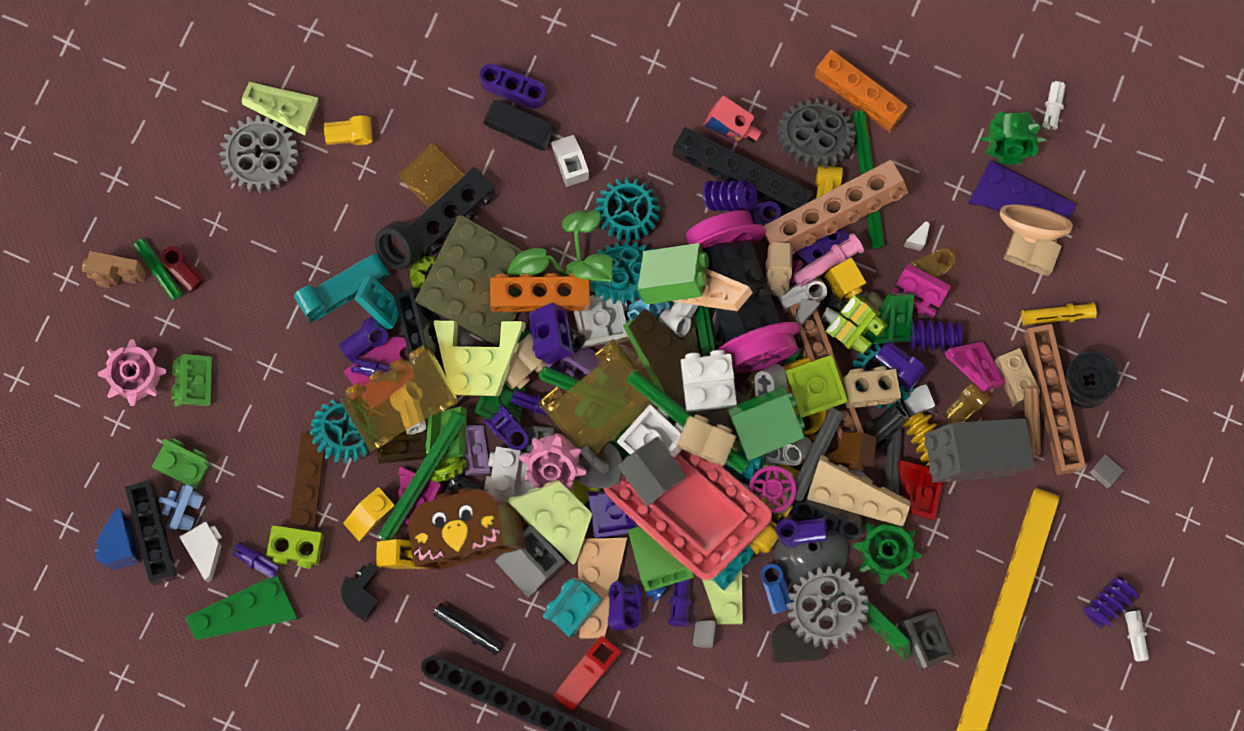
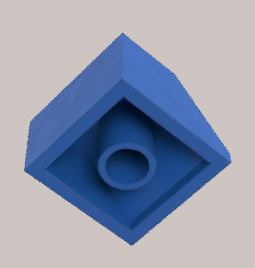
(117, 543)

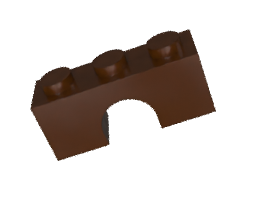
(854, 452)

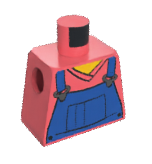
(731, 121)

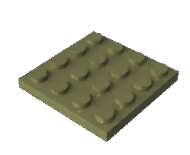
(461, 280)

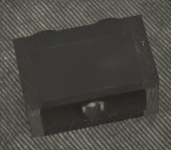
(789, 647)

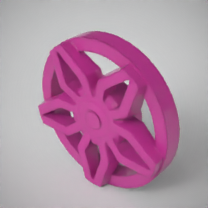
(772, 488)

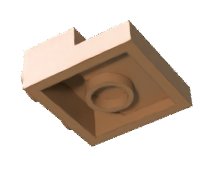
(108, 269)

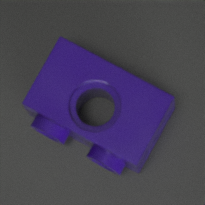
(550, 333)

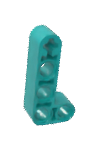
(338, 290)

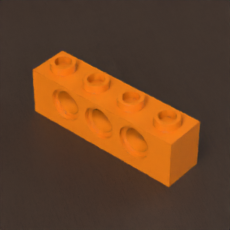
(860, 91)
(527, 302)

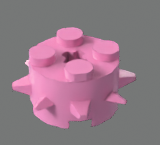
(135, 386)
(553, 459)

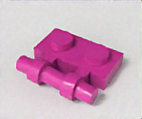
(923, 286)

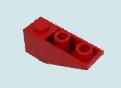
(587, 673)

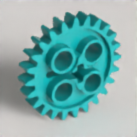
(621, 288)

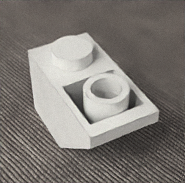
(570, 160)

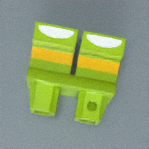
(854, 322)

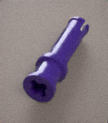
(680, 604)

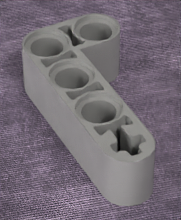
(796, 452)

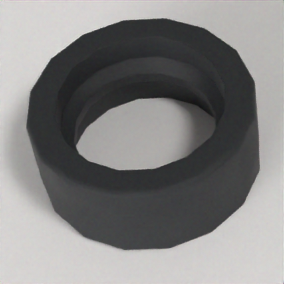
(387, 251)

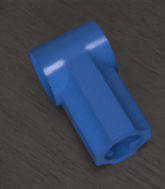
(776, 591)

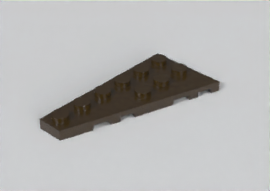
(664, 356)

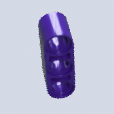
(505, 77)

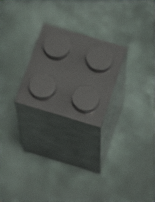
(979, 450)

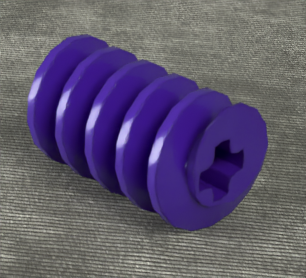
(729, 195)
(935, 335)
(1110, 602)

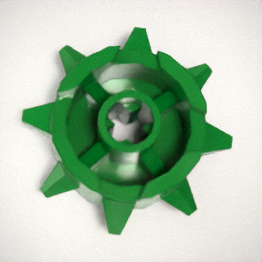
(1012, 137)
(900, 556)

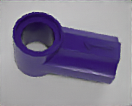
(363, 340)
(908, 369)
(804, 531)

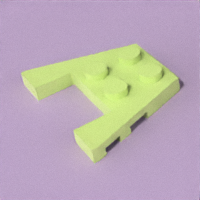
(477, 369)

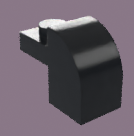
(354, 594)

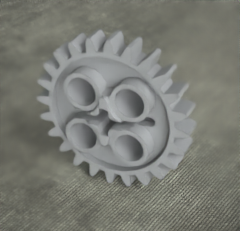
(258, 175)
(844, 623)

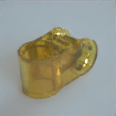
(930, 262)

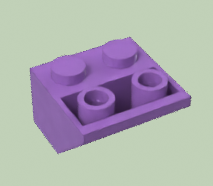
(577, 364)

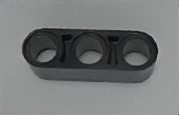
(519, 125)
(839, 523)

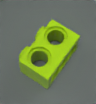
(296, 539)

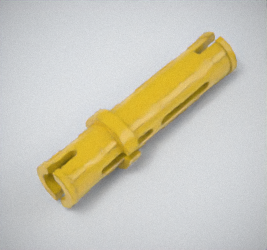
(1065, 313)

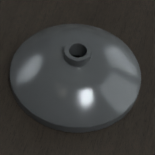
(799, 560)

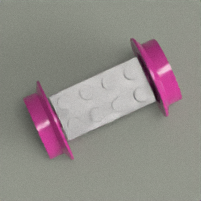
(754, 331)

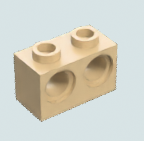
(1015, 374)
(872, 393)

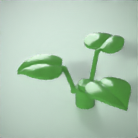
(595, 267)

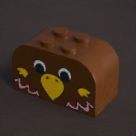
(463, 529)

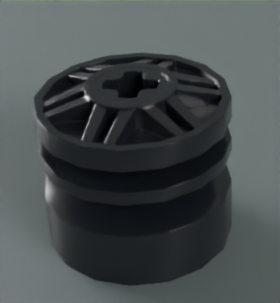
(1099, 370)

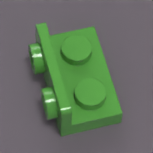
(192, 380)
(435, 426)
(181, 464)

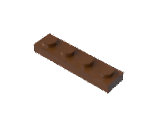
(307, 485)

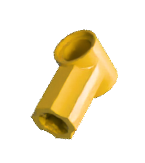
(355, 131)
(828, 179)

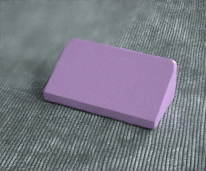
(476, 451)

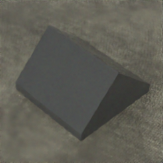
(652, 471)
(927, 640)

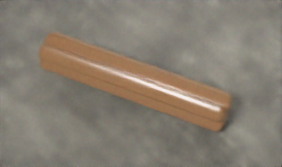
(1032, 417)

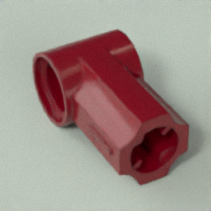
(183, 270)

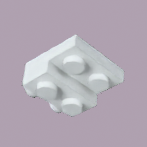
(602, 322)
(708, 381)
(649, 425)
(507, 473)

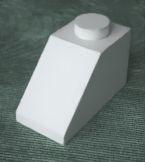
(204, 548)

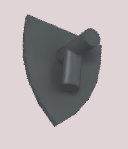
(601, 468)

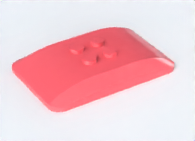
(701, 518)

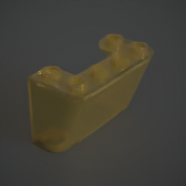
(398, 397)
(599, 403)

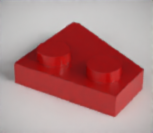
(919, 489)

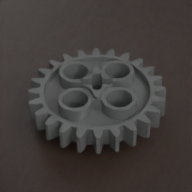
(816, 133)

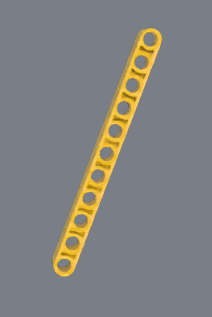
(1008, 611)

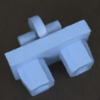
(185, 497)

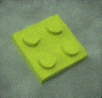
(816, 386)

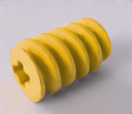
(919, 427)

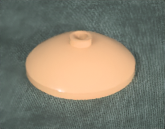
(1035, 222)

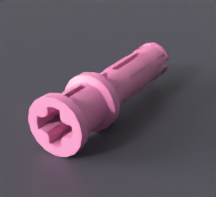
(837, 255)

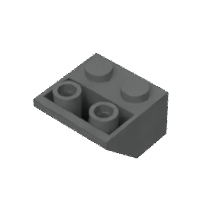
(533, 565)

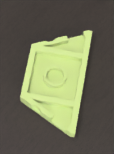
(555, 516)

